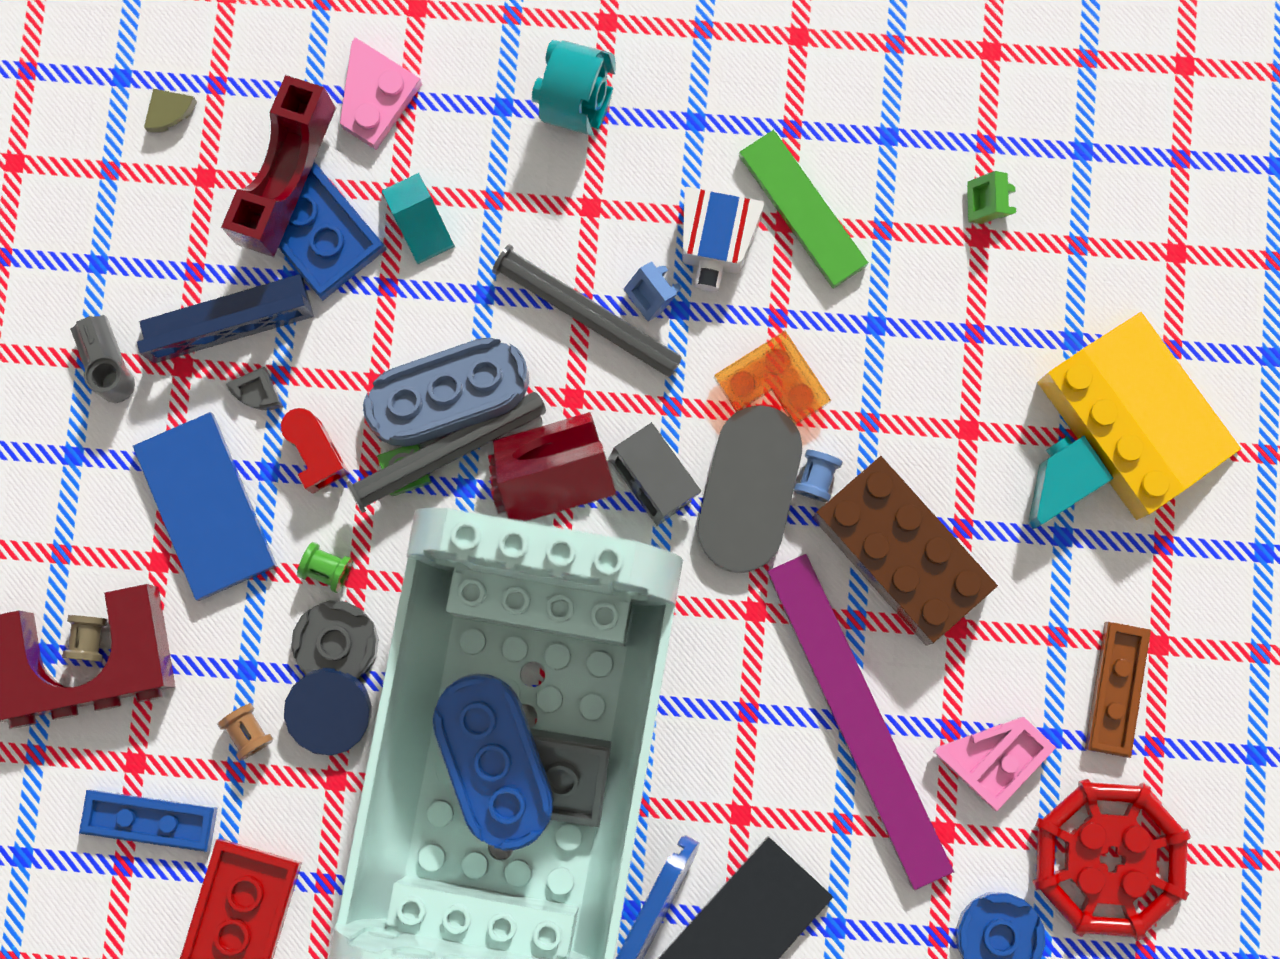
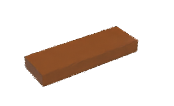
(1117, 689)

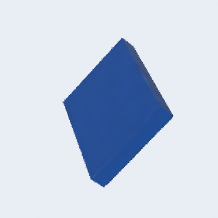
(327, 236)

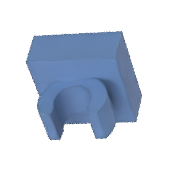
(651, 290)

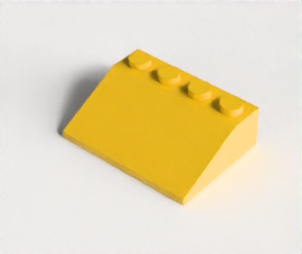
(1139, 415)

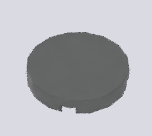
(335, 638)

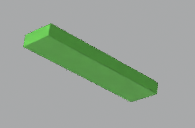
(803, 209)

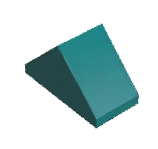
(418, 218)

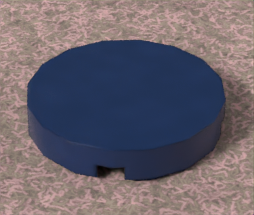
(327, 711)

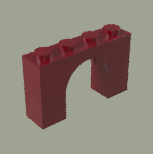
(549, 469)
(136, 665)

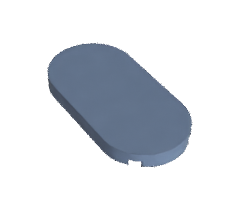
(446, 392)

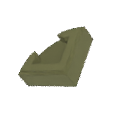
(167, 110)

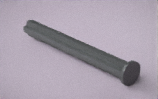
(586, 311)
(444, 452)

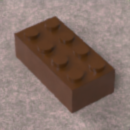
(904, 551)

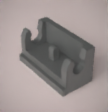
(654, 473)

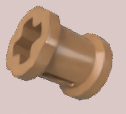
(232, 725)

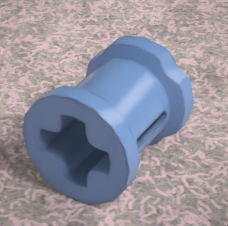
(818, 475)

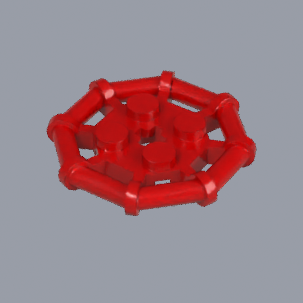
(1130, 878)

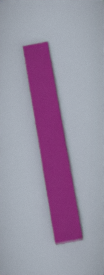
(860, 722)

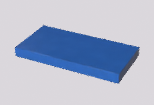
(204, 506)

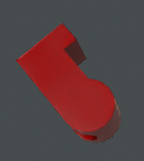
(315, 447)

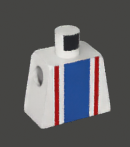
(717, 234)

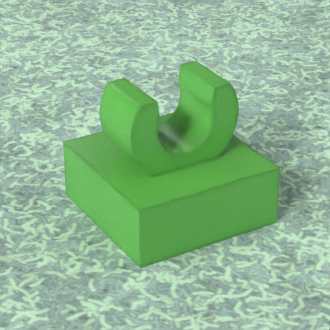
(989, 197)

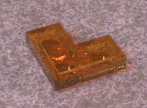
(774, 368)

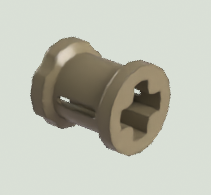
(84, 638)

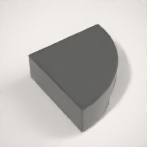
(256, 390)

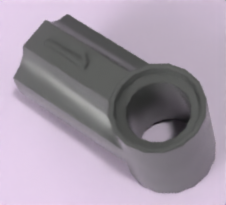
(101, 357)

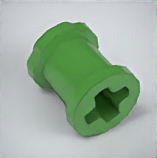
(324, 567)

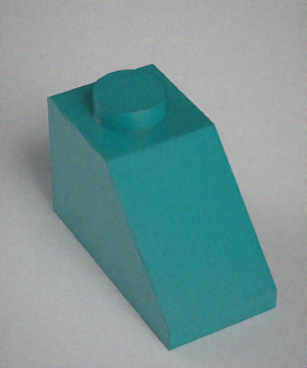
(1066, 478)

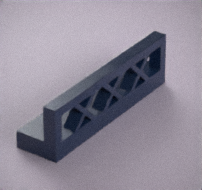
(225, 319)

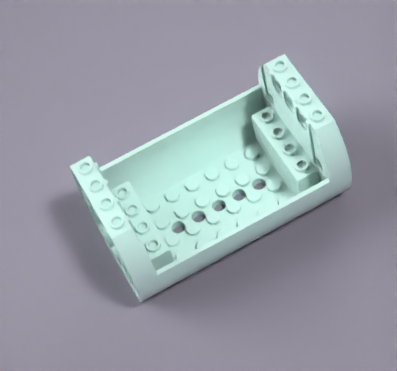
(488, 602)

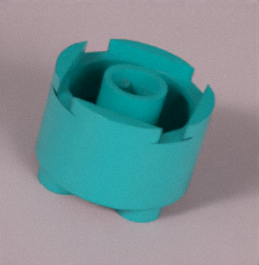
(574, 86)

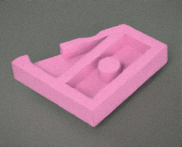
(374, 94)
(997, 759)

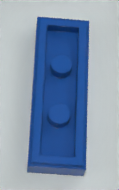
(148, 820)

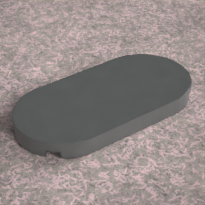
(750, 489)

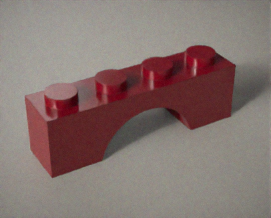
(265, 206)

